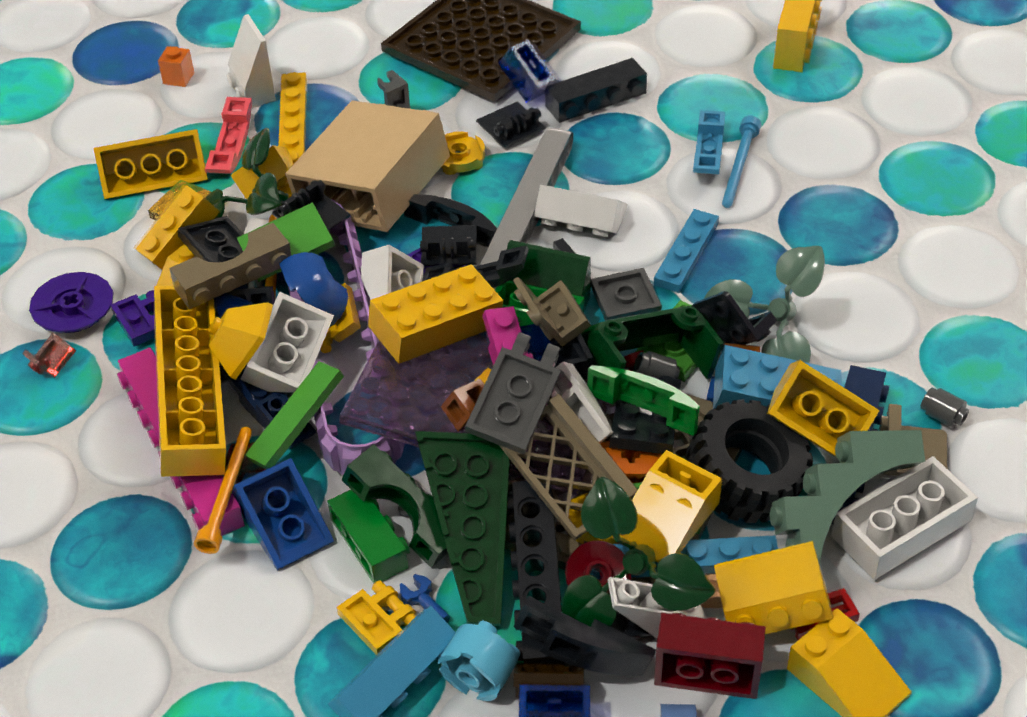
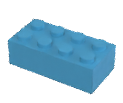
(754, 375)

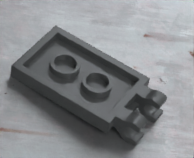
(514, 396)

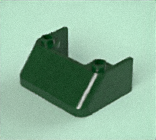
(637, 331)

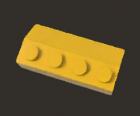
(150, 163)

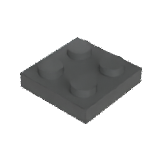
(625, 294)

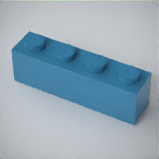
(395, 668)

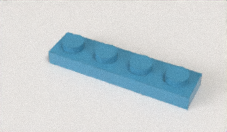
(686, 251)

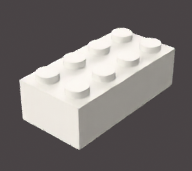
(903, 517)

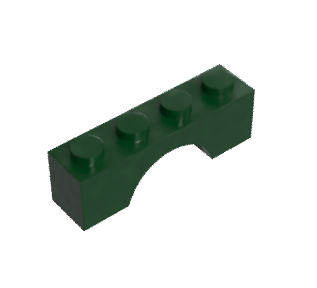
(377, 477)

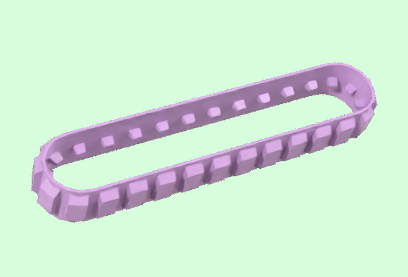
(335, 452)

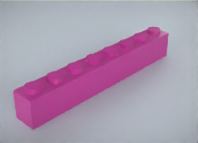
(199, 492)

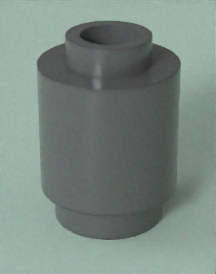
(656, 365)
(945, 407)

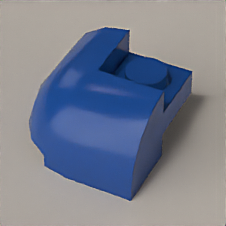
(314, 283)

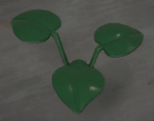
(265, 193)
(679, 578)

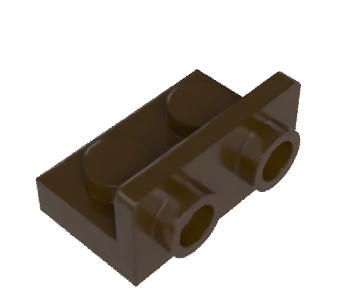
(546, 675)

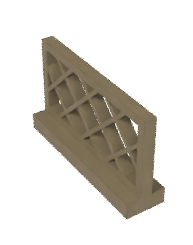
(584, 447)

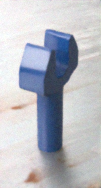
(421, 596)

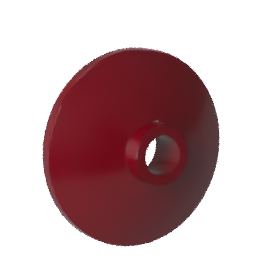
(596, 556)

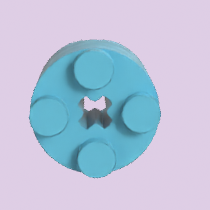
(478, 660)

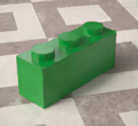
(369, 535)

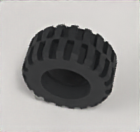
(752, 429)

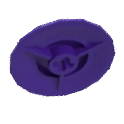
(71, 302)

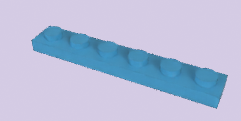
(714, 551)

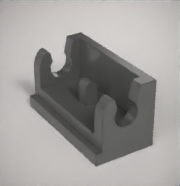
(396, 91)

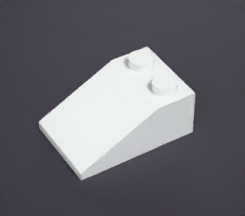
(250, 65)
(388, 271)

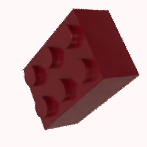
(709, 655)

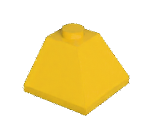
(239, 335)

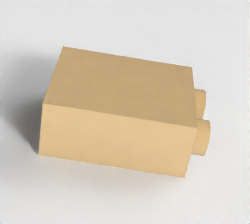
(374, 160)

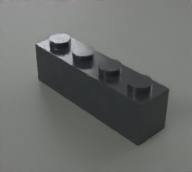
(595, 90)

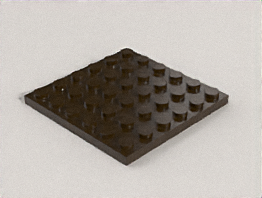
(470, 37)

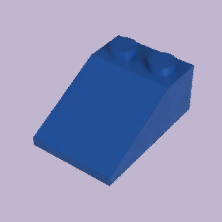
(282, 514)

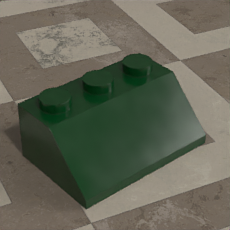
(548, 266)

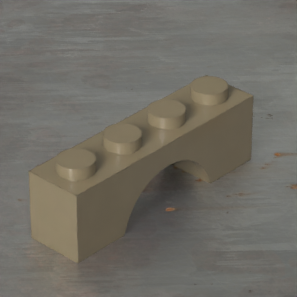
(203, 280)

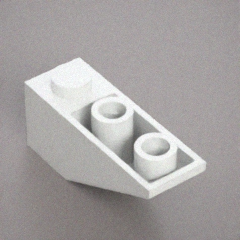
(636, 603)

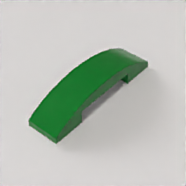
(645, 392)

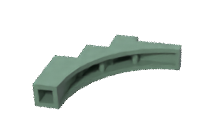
(830, 484)

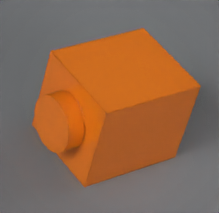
(176, 66)

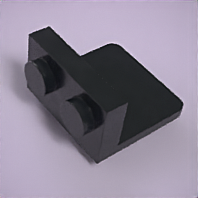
(731, 322)

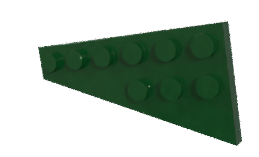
(470, 498)

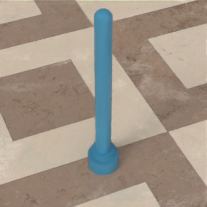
(749, 129)

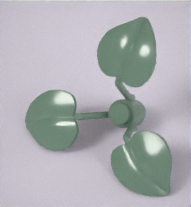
(802, 272)

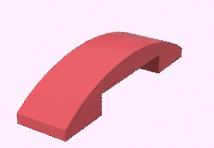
(232, 136)

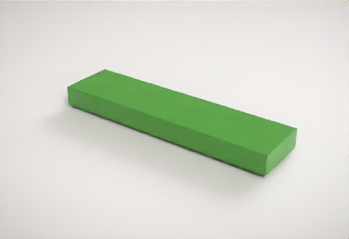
(294, 415)

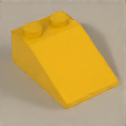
(847, 669)

